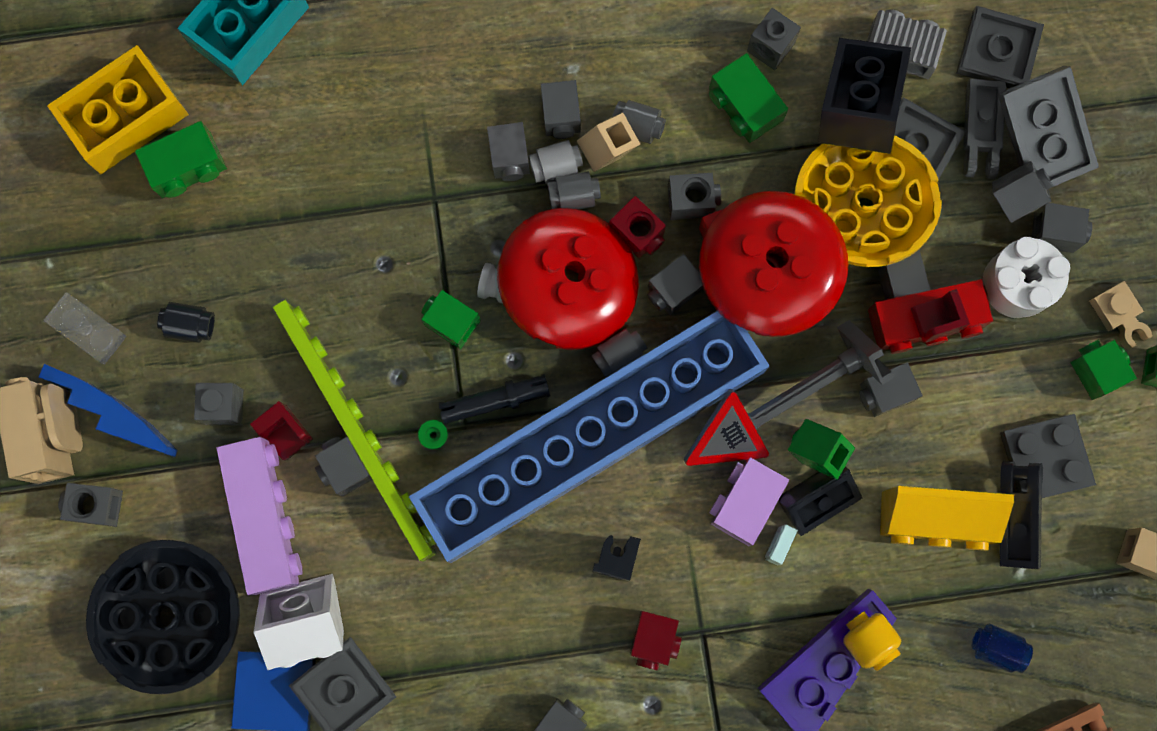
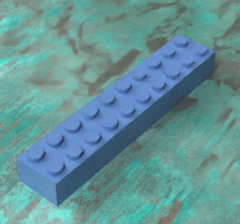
(587, 434)

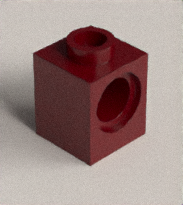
(638, 213)

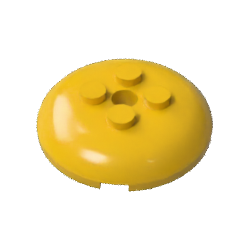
(898, 185)

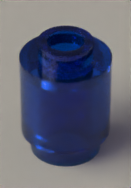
(1002, 648)

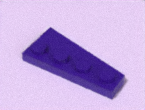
(821, 671)

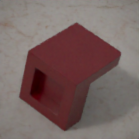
(940, 317)
(282, 429)

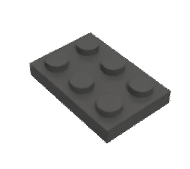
(1049, 125)

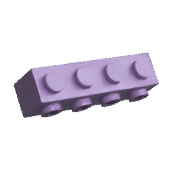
(259, 516)

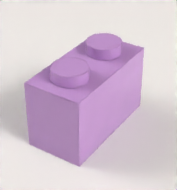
(748, 501)

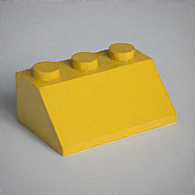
(944, 516)

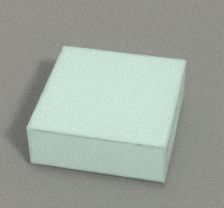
(780, 544)

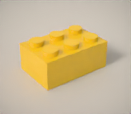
(117, 110)

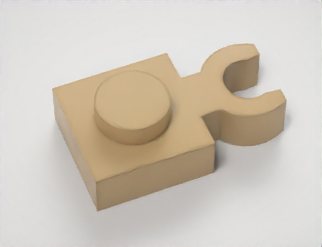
(1119, 309)

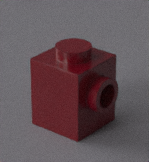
(655, 640)

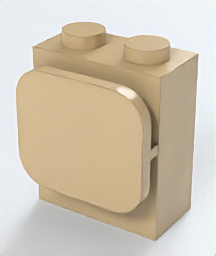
(38, 431)

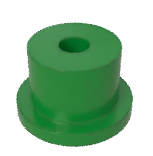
(428, 429)

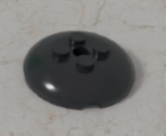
(126, 620)

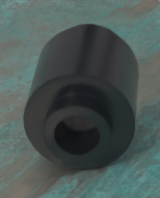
(186, 322)

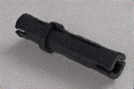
(494, 399)

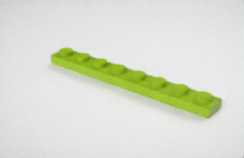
(364, 442)

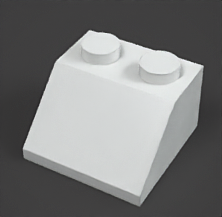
(299, 623)

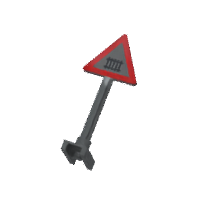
(733, 432)

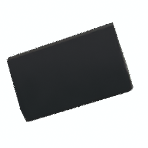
(819, 499)

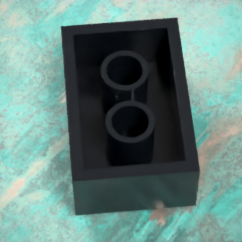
(864, 95)

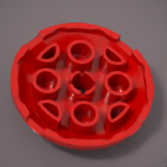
(766, 297)
(550, 304)

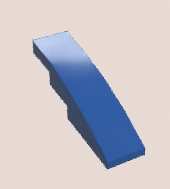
(115, 417)

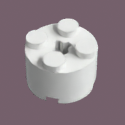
(1045, 272)

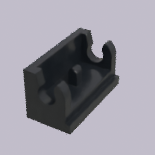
(614, 565)

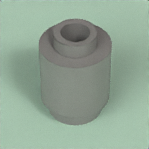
(555, 161)

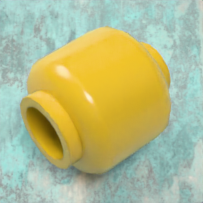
(872, 640)

